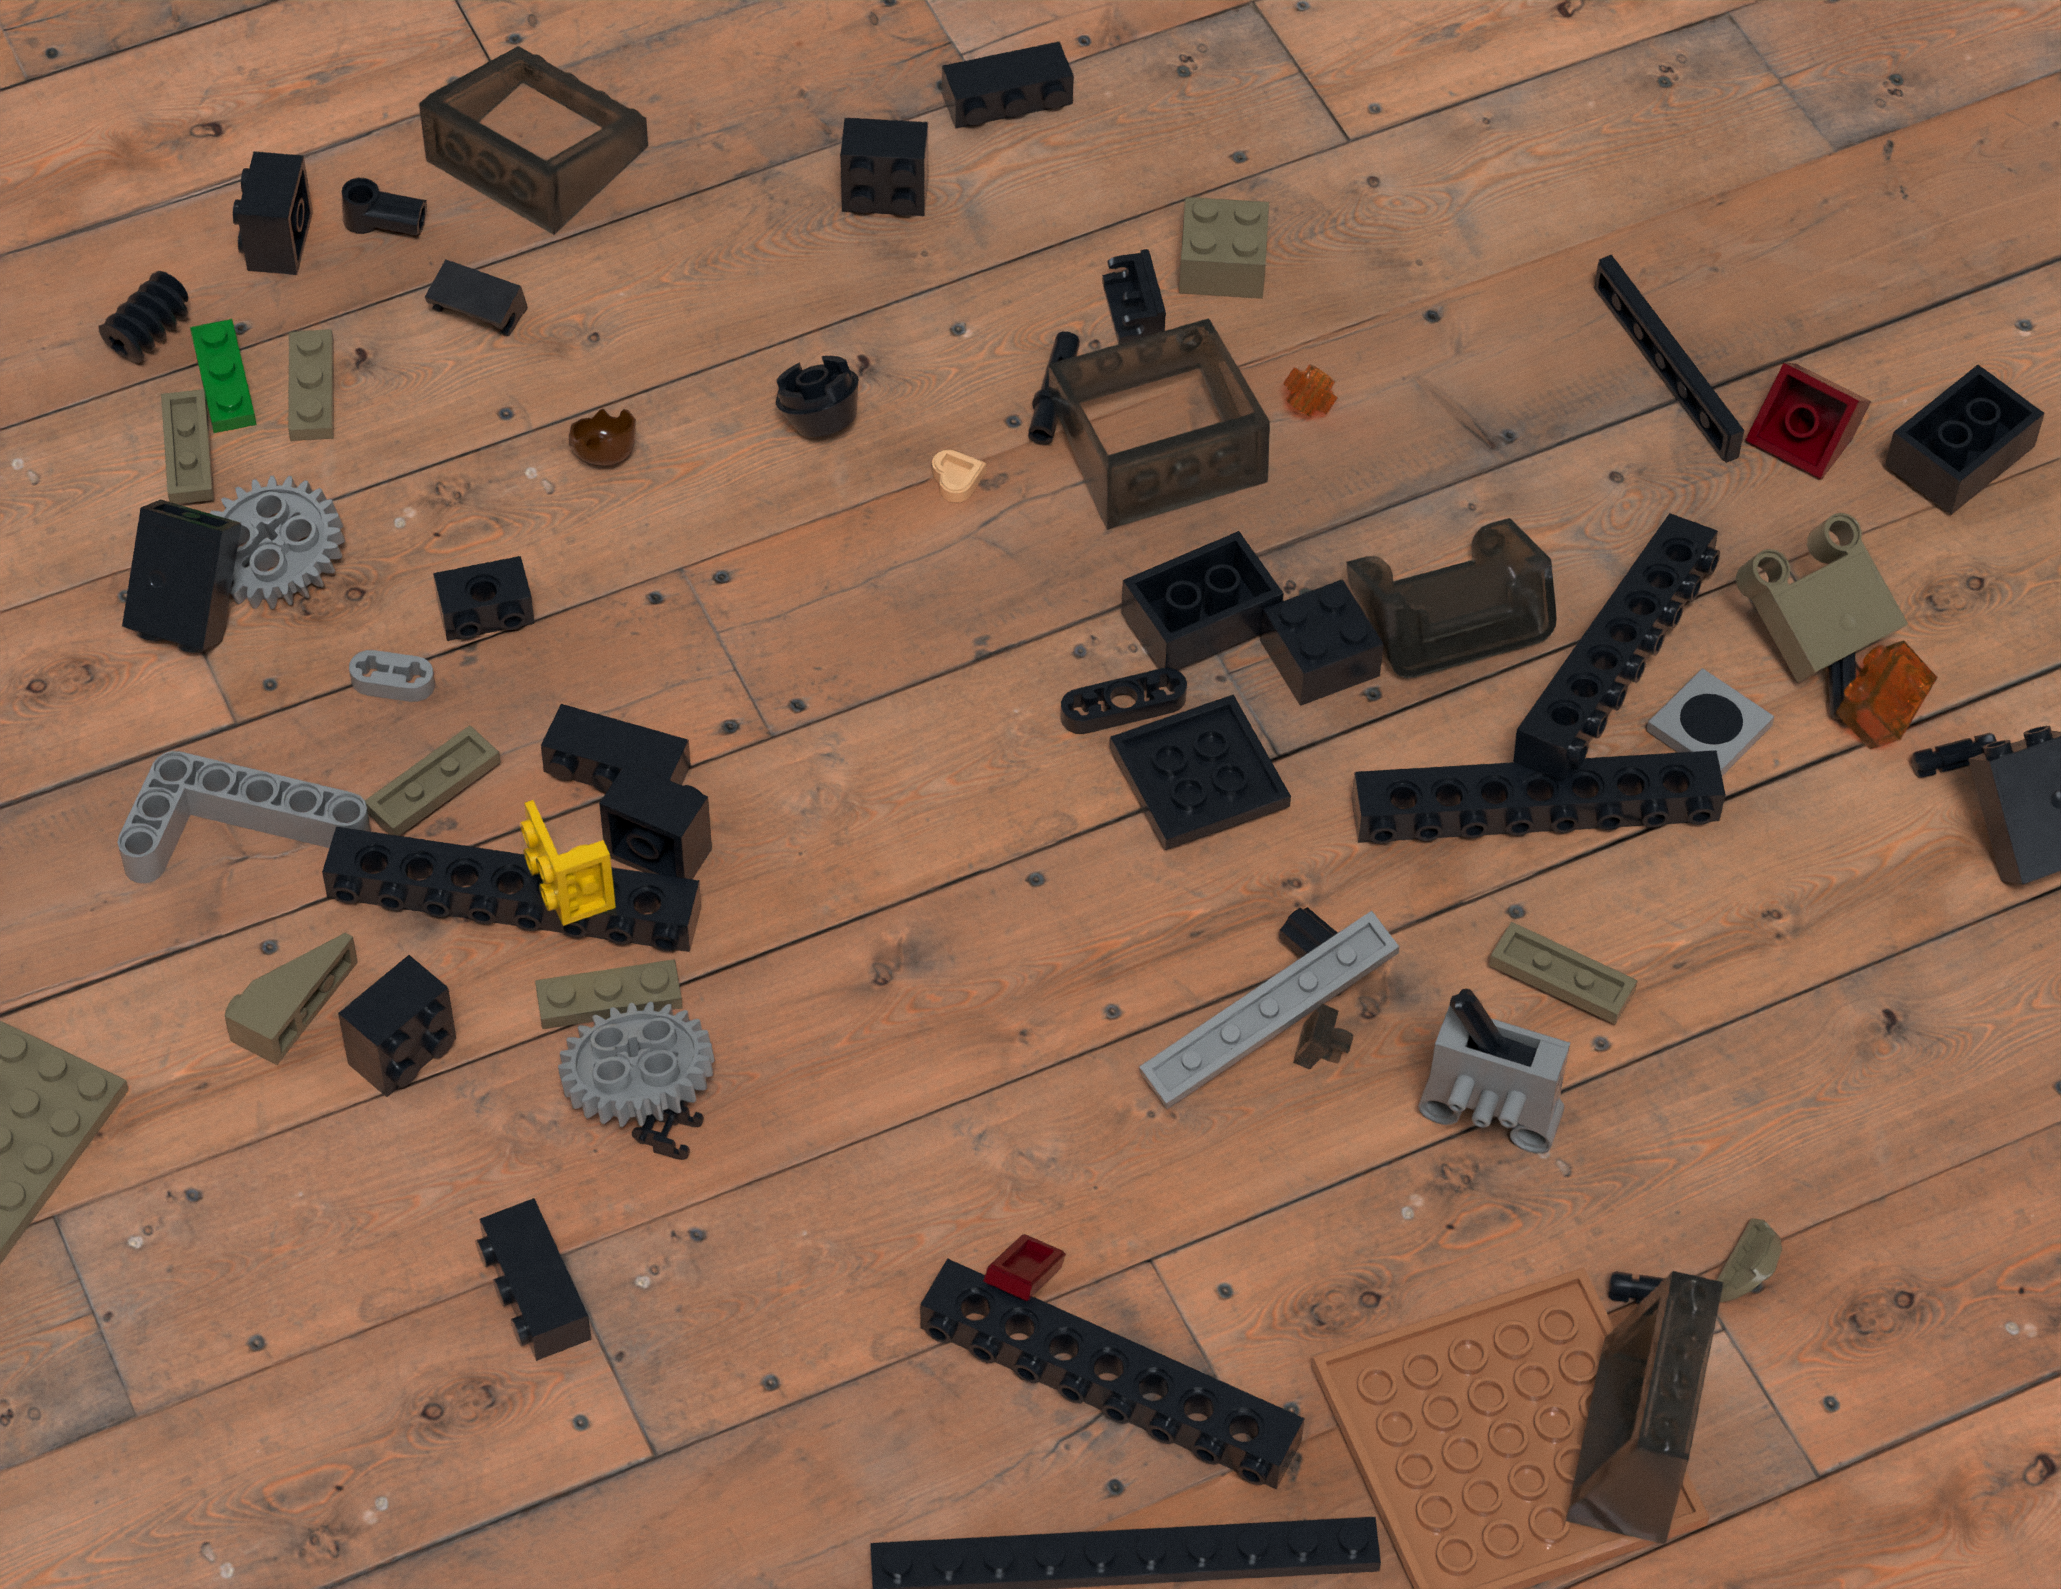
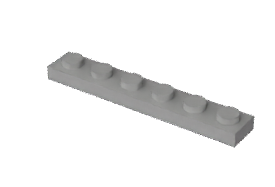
(1269, 1009)

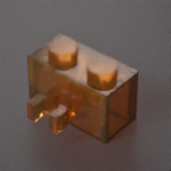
(1886, 694)

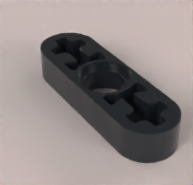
(1133, 685)

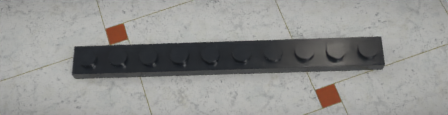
(1130, 1556)

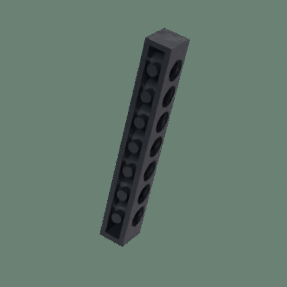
(1616, 647)
(1516, 788)
(493, 874)
(1139, 1370)

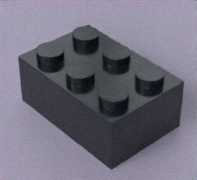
(1964, 439)
(1199, 602)

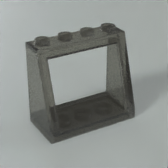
(532, 187)
(1173, 469)
(1646, 1410)

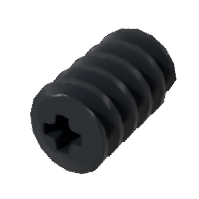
(145, 317)

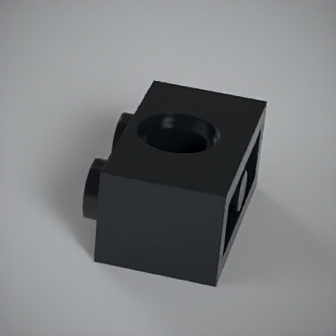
(484, 598)

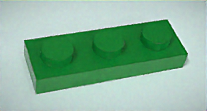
(223, 376)

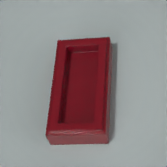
(1025, 1267)

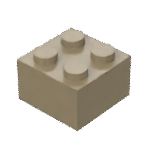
(1224, 247)

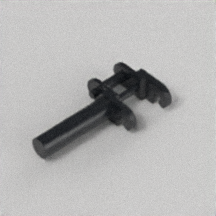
(659, 1140)

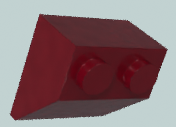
(1807, 419)

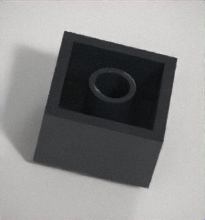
(884, 166)
(273, 212)
(1321, 642)
(655, 823)
(398, 1026)

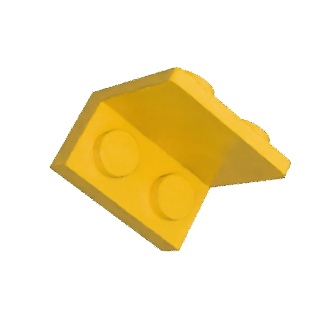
(573, 882)

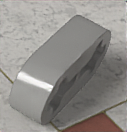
(392, 675)

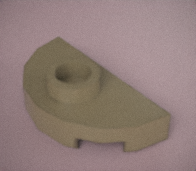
(1751, 1260)

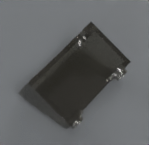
(1462, 610)

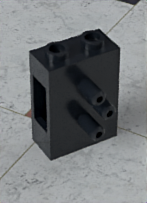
(181, 575)
(2022, 803)

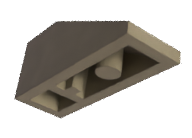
(287, 999)

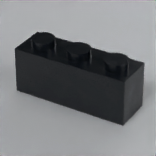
(1007, 84)
(596, 748)
(533, 1280)

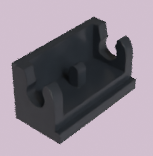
(477, 296)
(1134, 297)

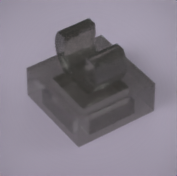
(1322, 1039)

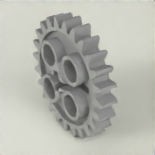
(276, 539)
(636, 1064)

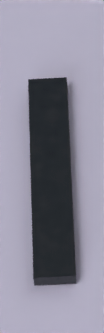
(1669, 359)

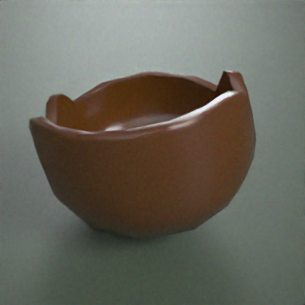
(603, 438)

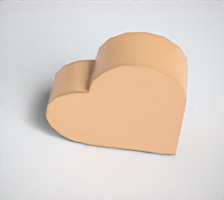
(957, 474)

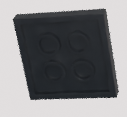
(1199, 772)

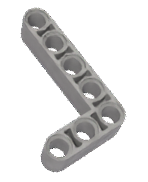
(188, 785)

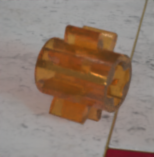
(1310, 390)

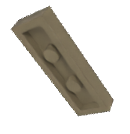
(311, 385)
(187, 447)
(432, 781)
(1563, 973)
(580, 996)

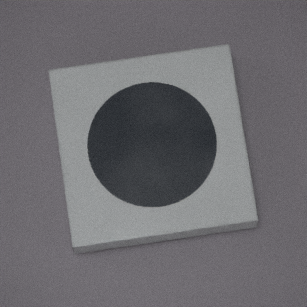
(1710, 718)

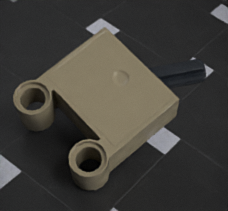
(1827, 613)

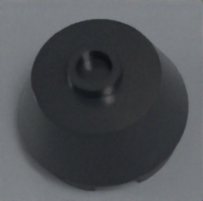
(819, 397)

